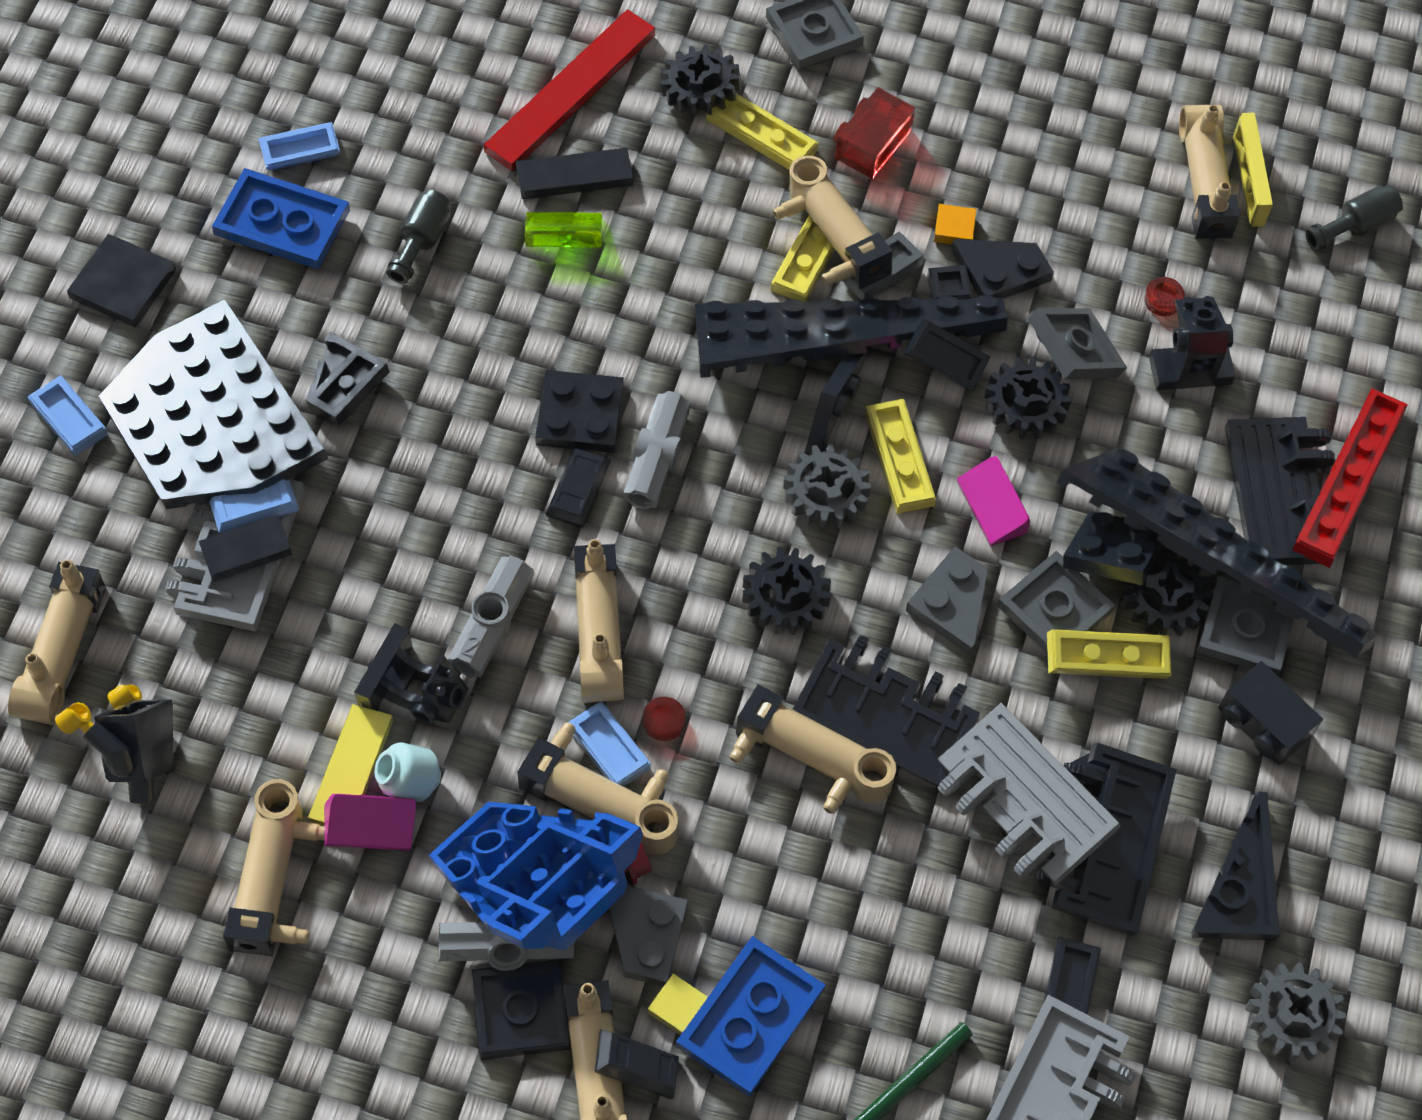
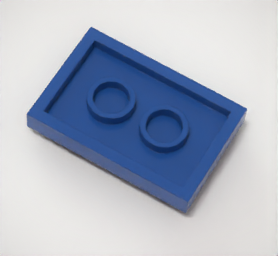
(281, 218)
(750, 1016)

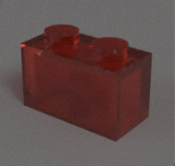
(874, 132)

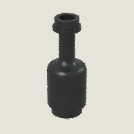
(1371, 208)
(420, 231)

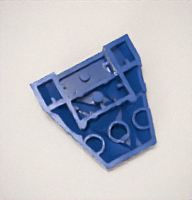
(538, 874)

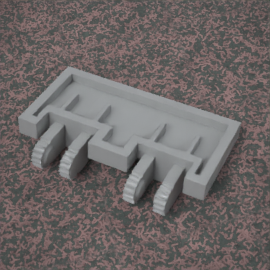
(231, 600)
(1031, 795)
(1054, 1068)

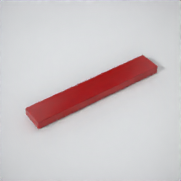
(569, 90)
(1349, 478)

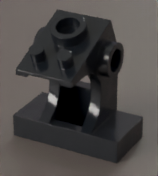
(1200, 337)
(394, 671)

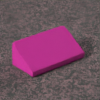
(994, 502)
(369, 821)

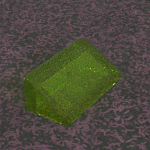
(563, 229)

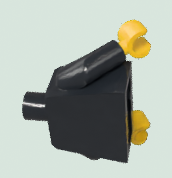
(131, 737)

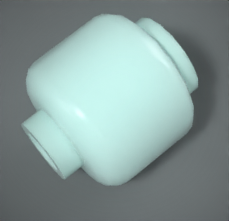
(407, 772)

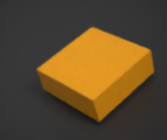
(954, 223)

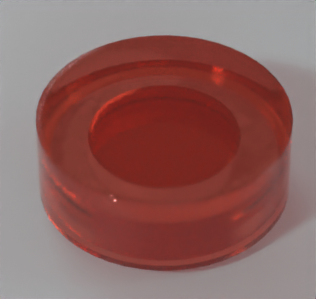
(1161, 296)
(664, 718)

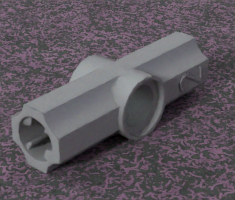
(657, 450)
(482, 636)
(475, 942)

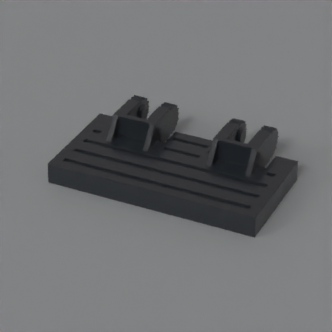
(1269, 488)
(885, 712)
(1116, 877)

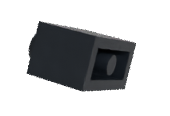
(1269, 713)

